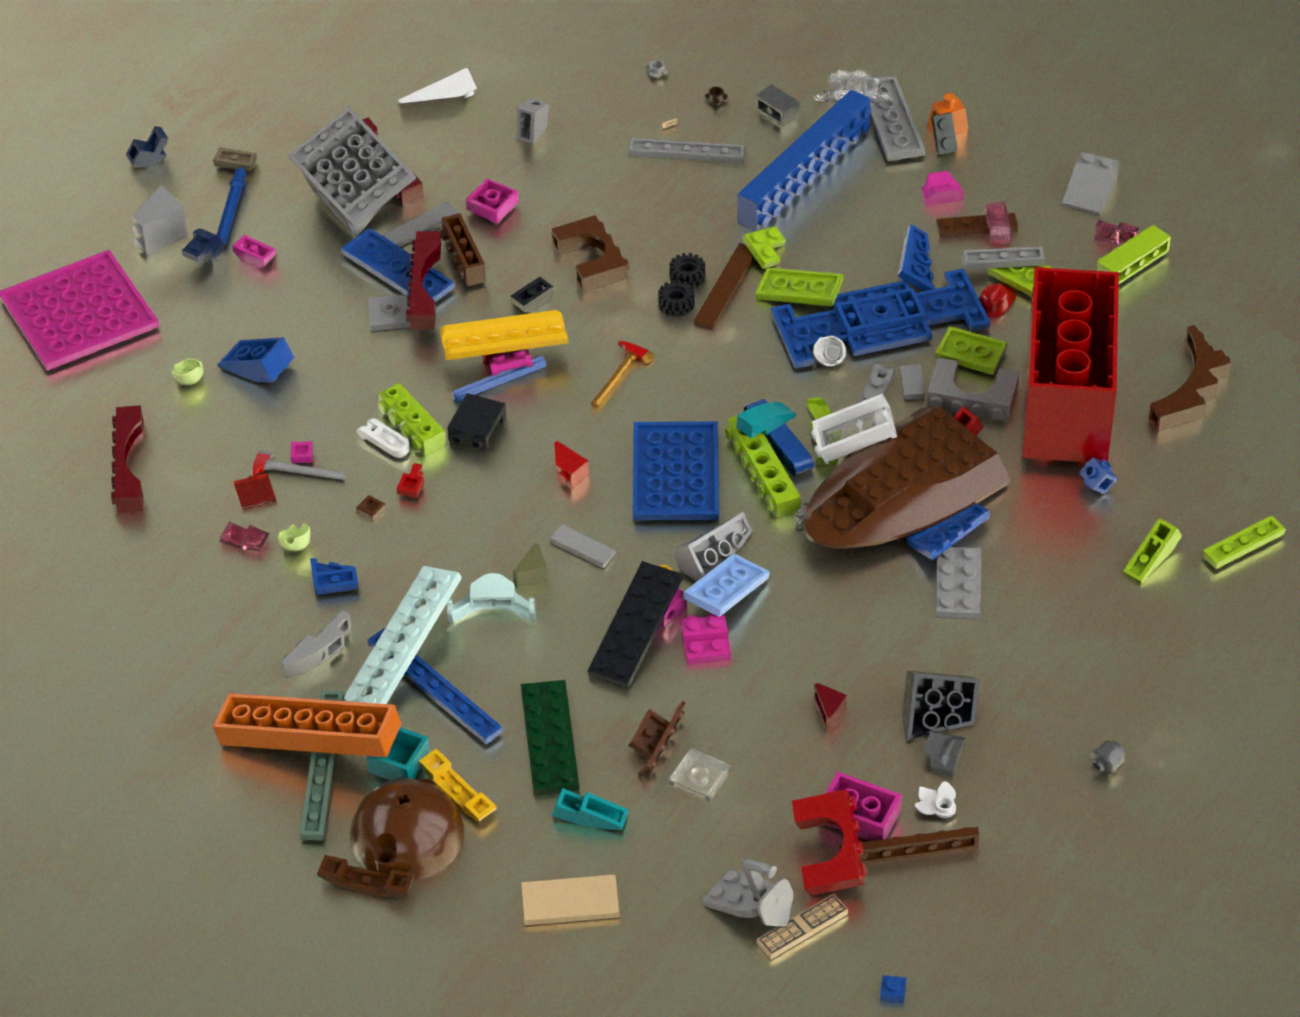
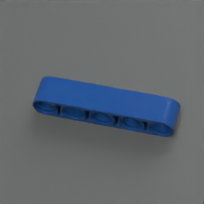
(787, 447)

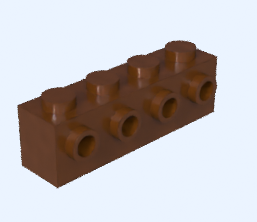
(463, 249)

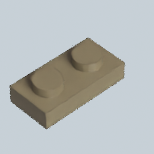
(234, 159)

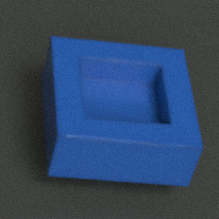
(893, 989)

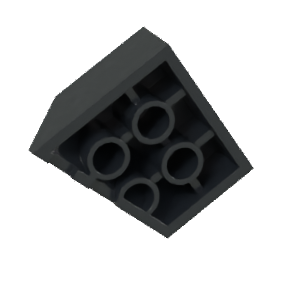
(938, 703)

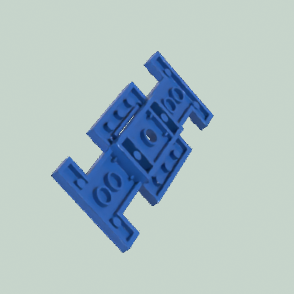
(856, 315)

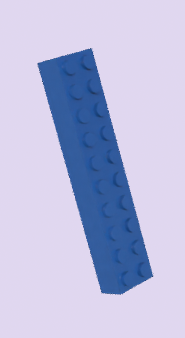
(803, 161)

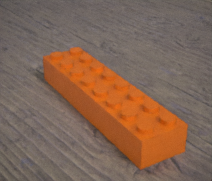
(307, 725)

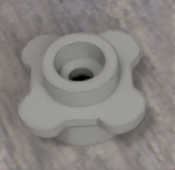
(656, 68)

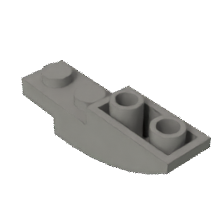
(315, 651)

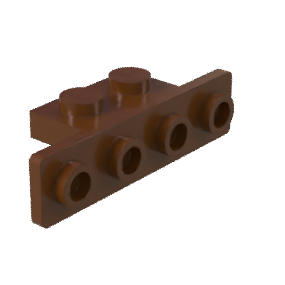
(651, 735)

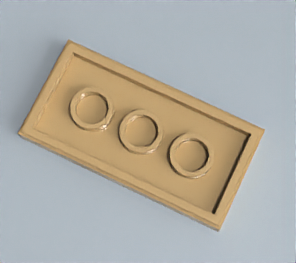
(570, 899)

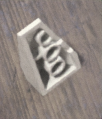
(451, 87)

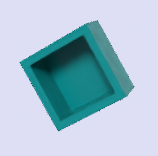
(402, 758)

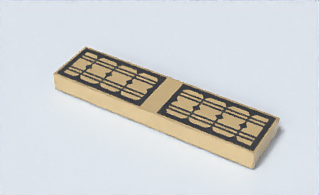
(802, 926)

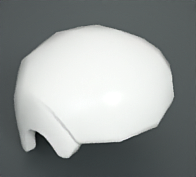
(829, 351)

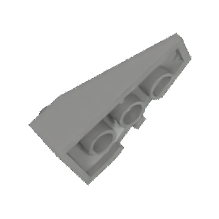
(712, 547)

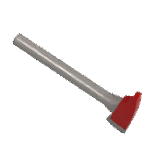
(264, 462)

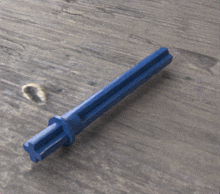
(236, 186)

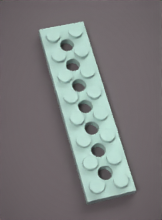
(397, 629)

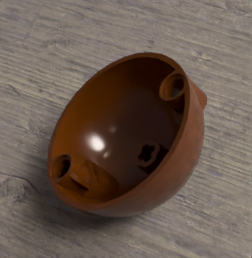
(414, 821)

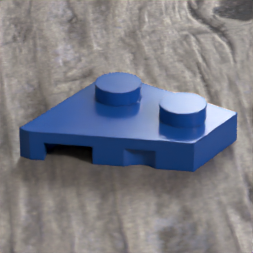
(333, 577)

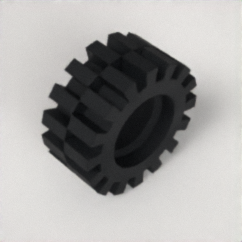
(689, 262)
(678, 306)

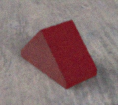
(830, 704)

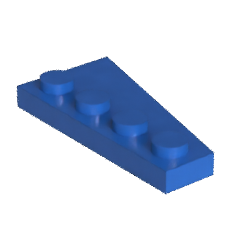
(915, 261)
(943, 535)

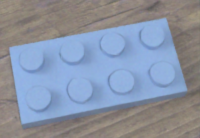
(726, 585)

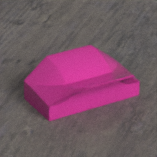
(941, 189)
(253, 251)

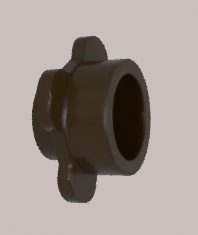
(716, 95)

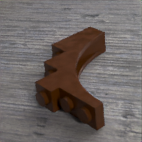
(1190, 399)

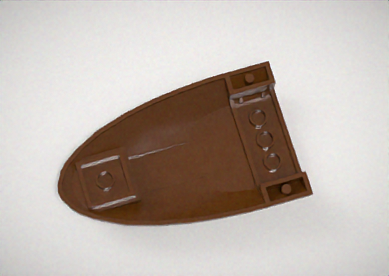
(904, 483)

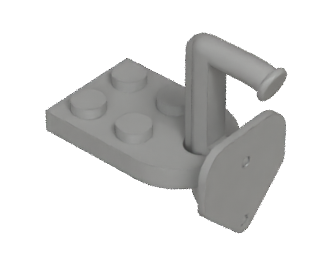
(751, 895)

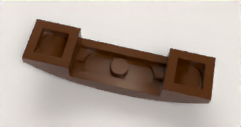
(363, 880)

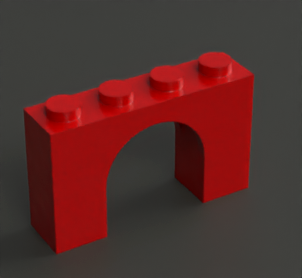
(846, 867)

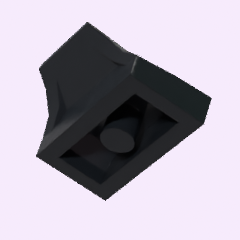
(533, 295)

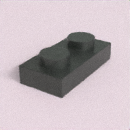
(944, 133)

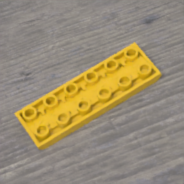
(503, 334)

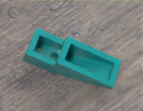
(764, 418)
(589, 811)

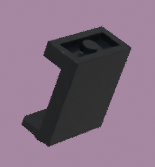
(476, 421)

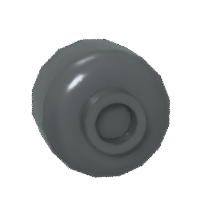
(1107, 757)

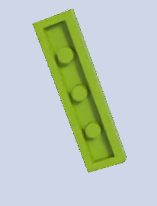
(1243, 542)

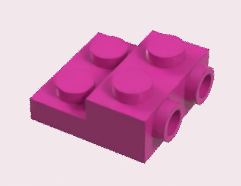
(705, 639)

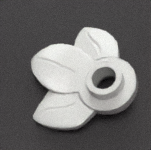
(937, 802)

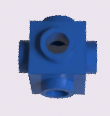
(1098, 475)

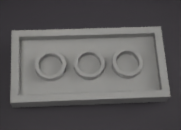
(959, 583)

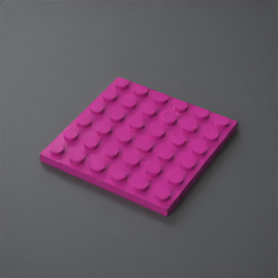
(78, 309)

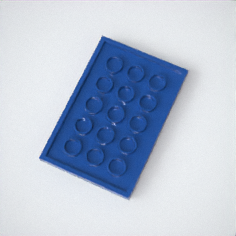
(675, 471)

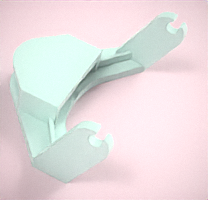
(491, 592)

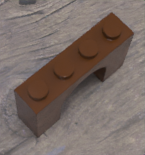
(591, 234)

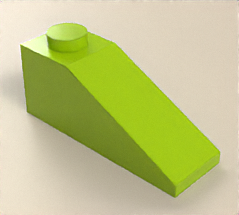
(1153, 550)

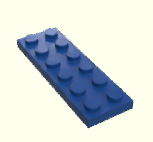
(392, 264)

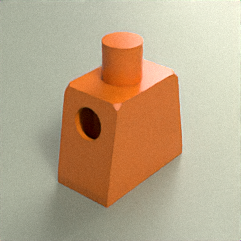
(953, 105)

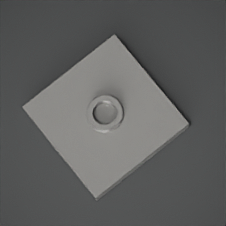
(388, 312)

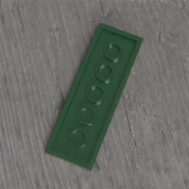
(549, 737)

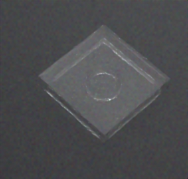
(699, 774)

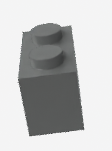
(777, 105)

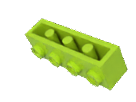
(1136, 253)
(411, 419)

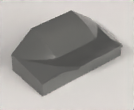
(944, 752)

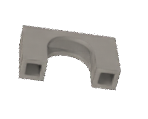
(993, 404)

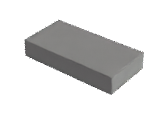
(912, 382)

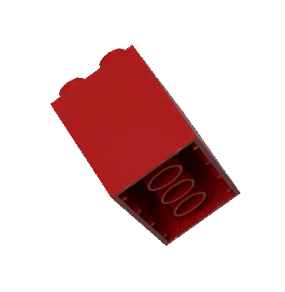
(1071, 365)

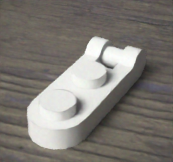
(384, 438)

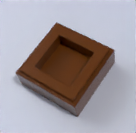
(370, 508)

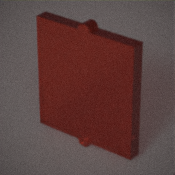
(254, 491)

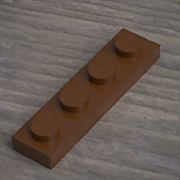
(969, 225)

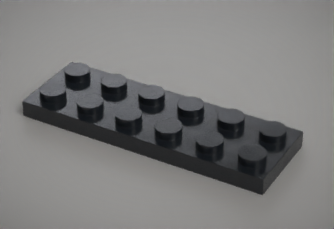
(635, 624)

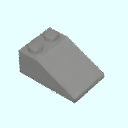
(1091, 183)

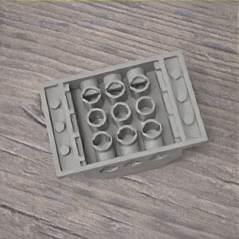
(351, 169)

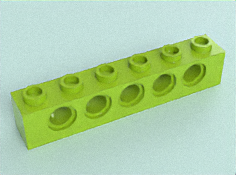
(765, 470)

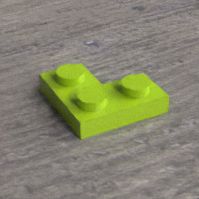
(762, 244)

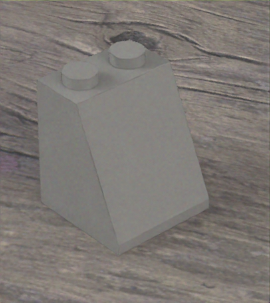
(159, 222)

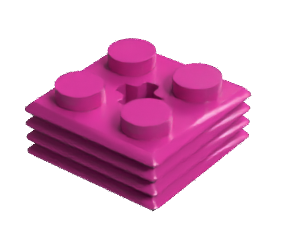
(492, 200)

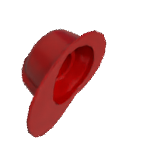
(997, 299)

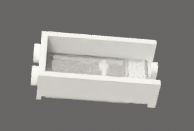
(853, 428)

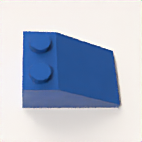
(258, 359)

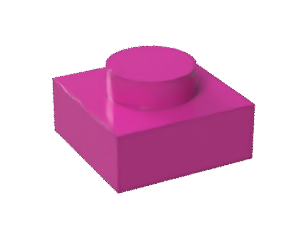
(302, 452)

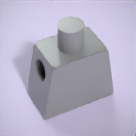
(531, 120)

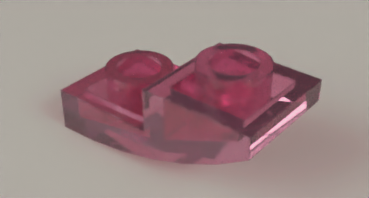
(998, 223)
(1114, 234)
(243, 538)

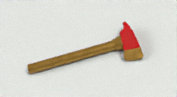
(632, 352)

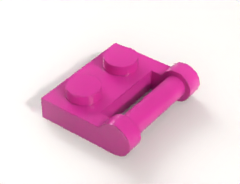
(503, 362)

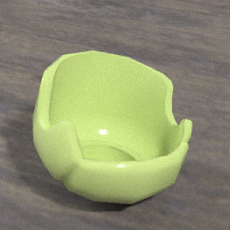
(188, 371)
(294, 538)

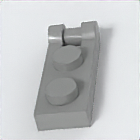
(876, 384)

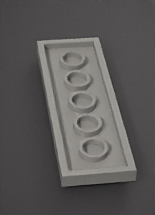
(895, 124)

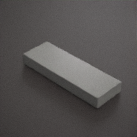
(582, 546)

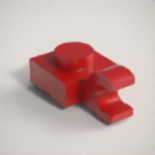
(412, 483)

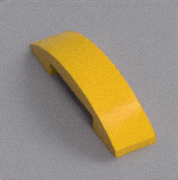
(464, 796)

